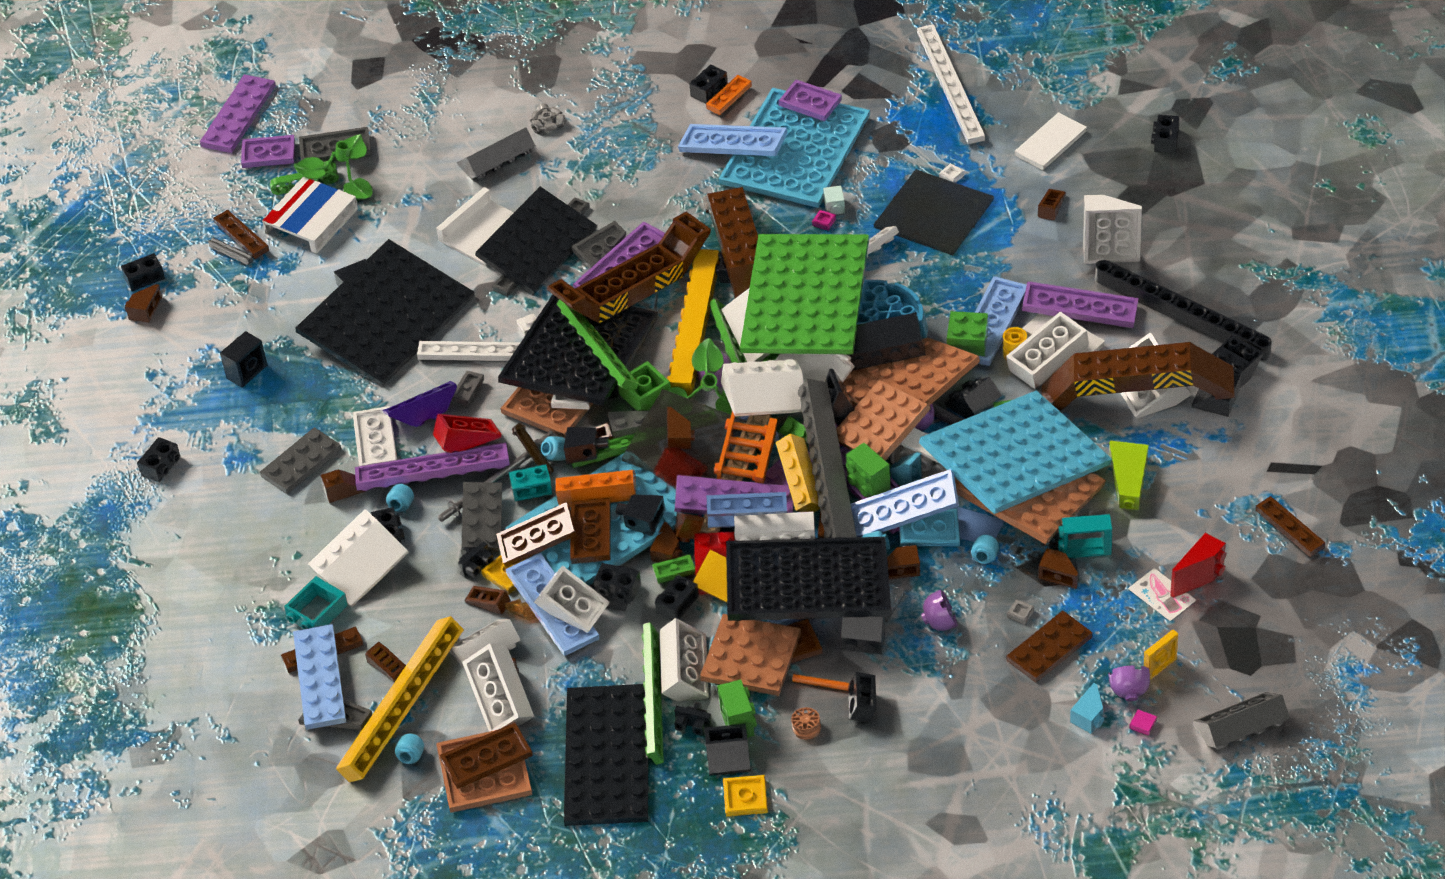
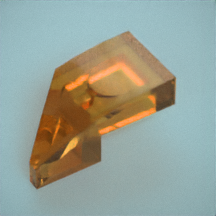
(520, 609)

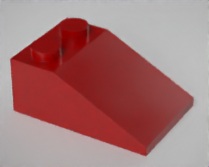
(463, 432)
(710, 541)
(1199, 565)

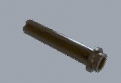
(530, 446)

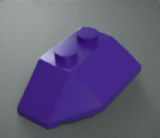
(423, 406)

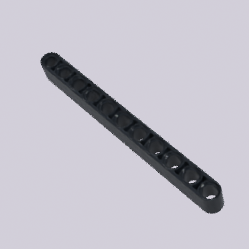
(1178, 307)

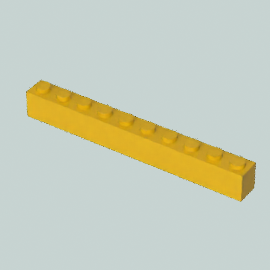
(694, 319)
(399, 699)

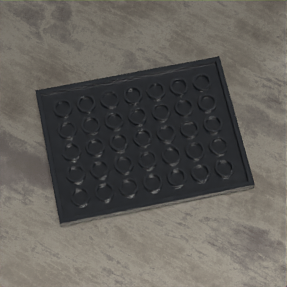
(384, 312)
(561, 363)
(807, 578)

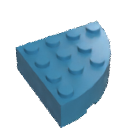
(887, 300)

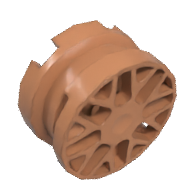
(806, 725)

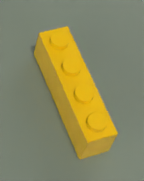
(798, 472)

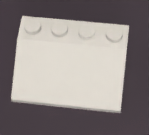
(1111, 230)
(763, 387)
(1152, 401)
(358, 557)

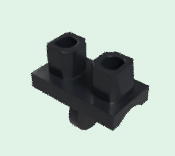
(472, 558)
(692, 717)

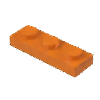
(728, 94)

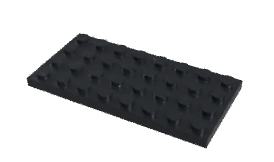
(606, 756)

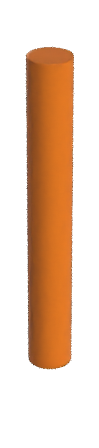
(820, 682)

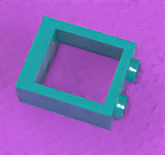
(1086, 547)
(315, 588)

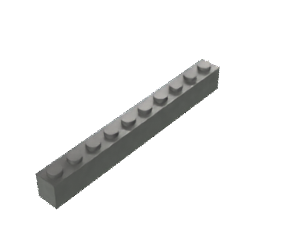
(826, 460)

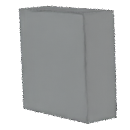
(1020, 612)

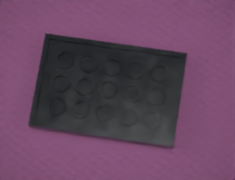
(535, 240)

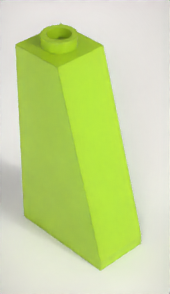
(1128, 472)

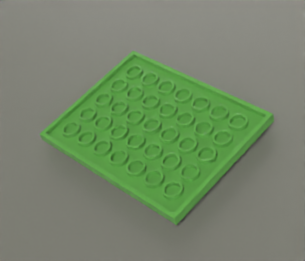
(805, 294)

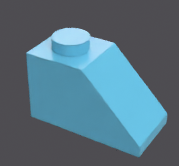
(907, 469)
(1088, 710)

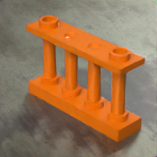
(762, 461)

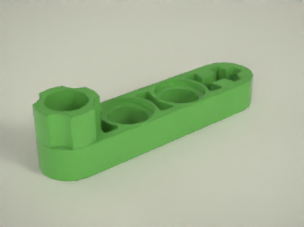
(330, 177)

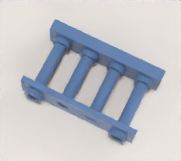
(723, 508)

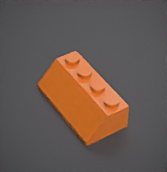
(614, 485)

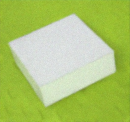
(951, 173)

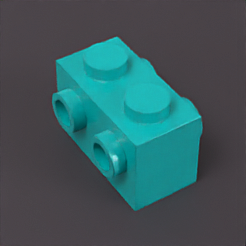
(530, 483)

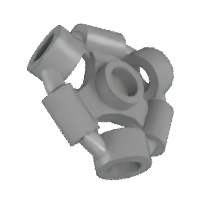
(546, 117)

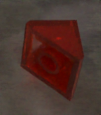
(677, 462)

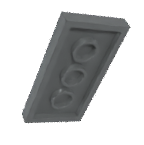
(324, 144)
(300, 460)
(481, 514)

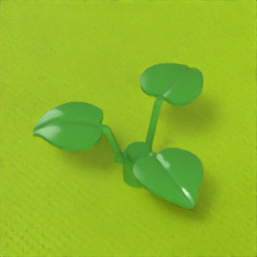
(351, 148)
(707, 358)

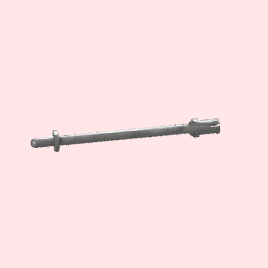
(454, 508)

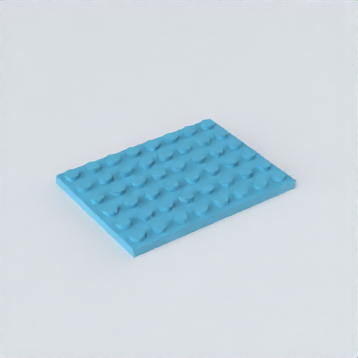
(806, 158)
(1015, 451)
(624, 541)

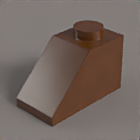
(143, 303)
(679, 430)
(339, 485)
(687, 525)
(665, 545)
(903, 562)
(1058, 569)

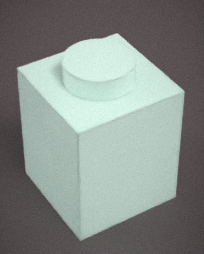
(834, 200)

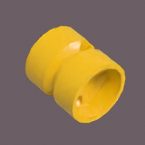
(1012, 339)

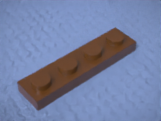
(241, 234)
(1290, 526)
(345, 641)

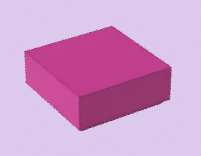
(824, 220)
(1143, 722)

